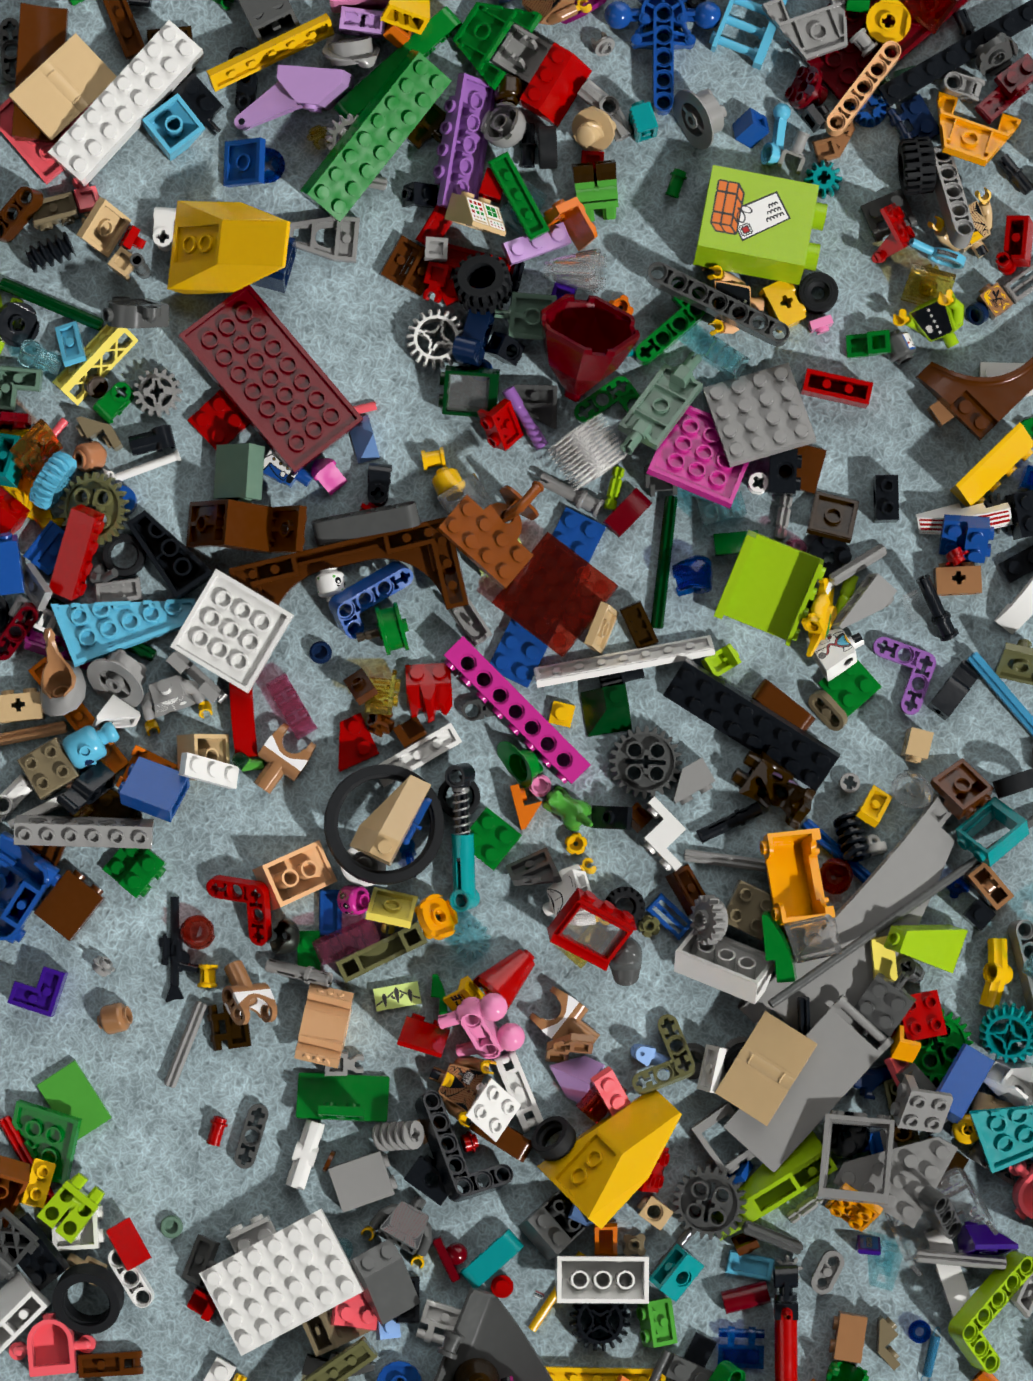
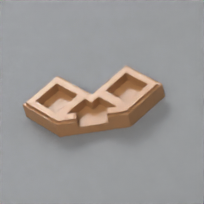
(833, 146)
(559, 1048)

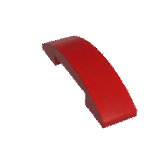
(243, 721)

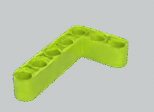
(983, 1307)

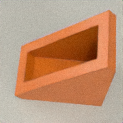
(606, 1239)

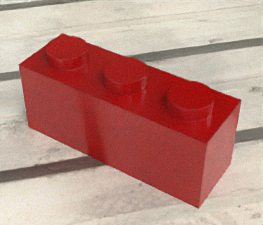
(836, 388)

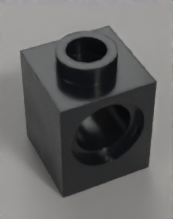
(505, 348)

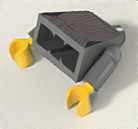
(405, 1226)

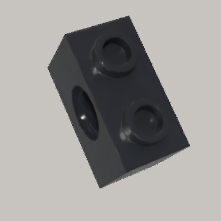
(784, 486)
(885, 498)
(416, 1178)

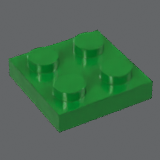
(851, 687)
(492, 838)

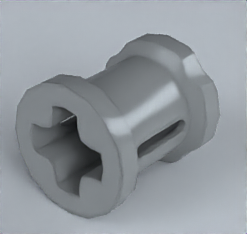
(864, 42)

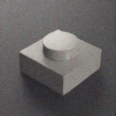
(436, 249)

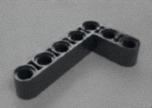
(454, 1155)

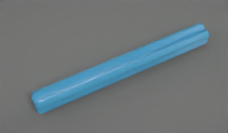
(1002, 691)

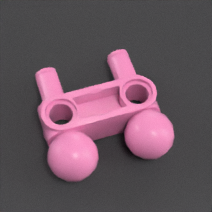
(478, 1020)

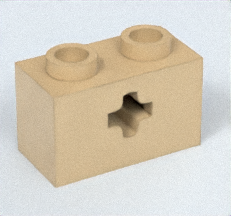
(29, 712)
(916, 745)

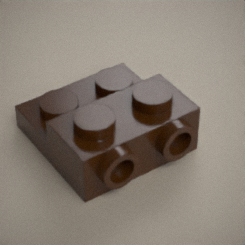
(962, 789)

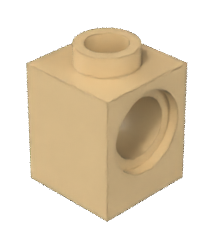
(658, 1221)

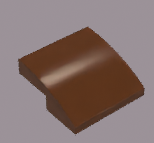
(416, 272)

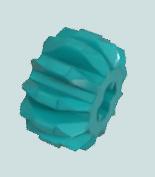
(832, 182)

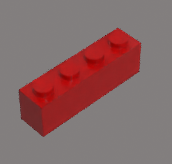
(76, 552)

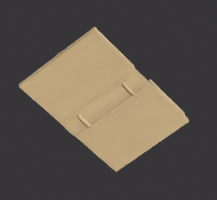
(62, 87)
(766, 1068)

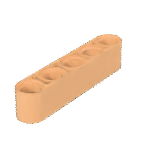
(870, 80)

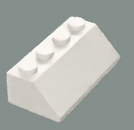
(725, 966)
(602, 1279)

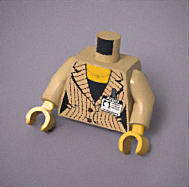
(983, 223)

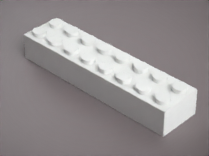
(125, 102)

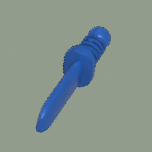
(416, 823)

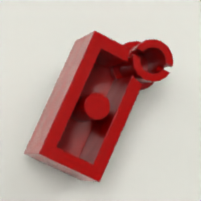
(1016, 244)

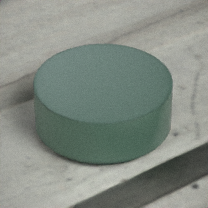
(171, 1226)

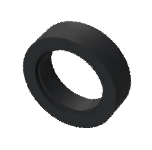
(79, 1321)

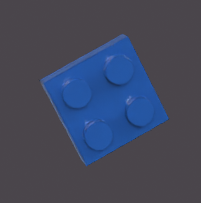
(244, 162)

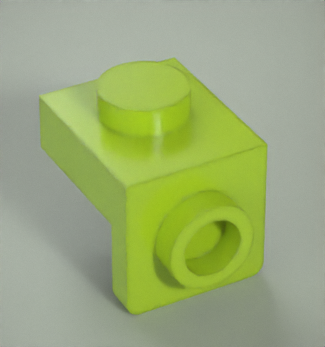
(722, 661)

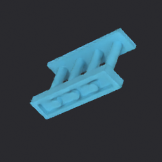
(765, 33)

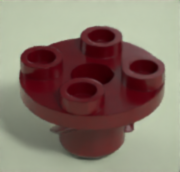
(806, 88)

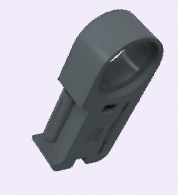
(488, 711)

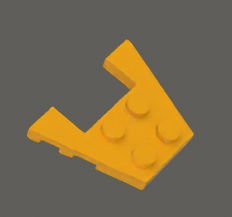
(970, 139)

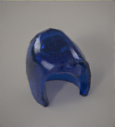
(693, 575)

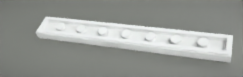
(624, 661)

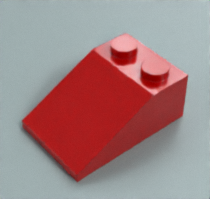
(423, 1035)

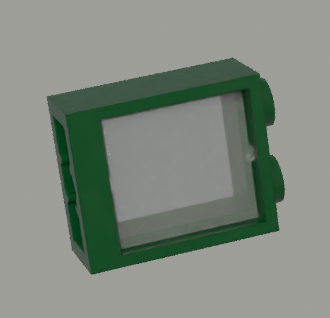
(468, 390)

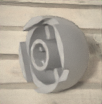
(504, 125)

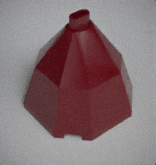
(585, 341)

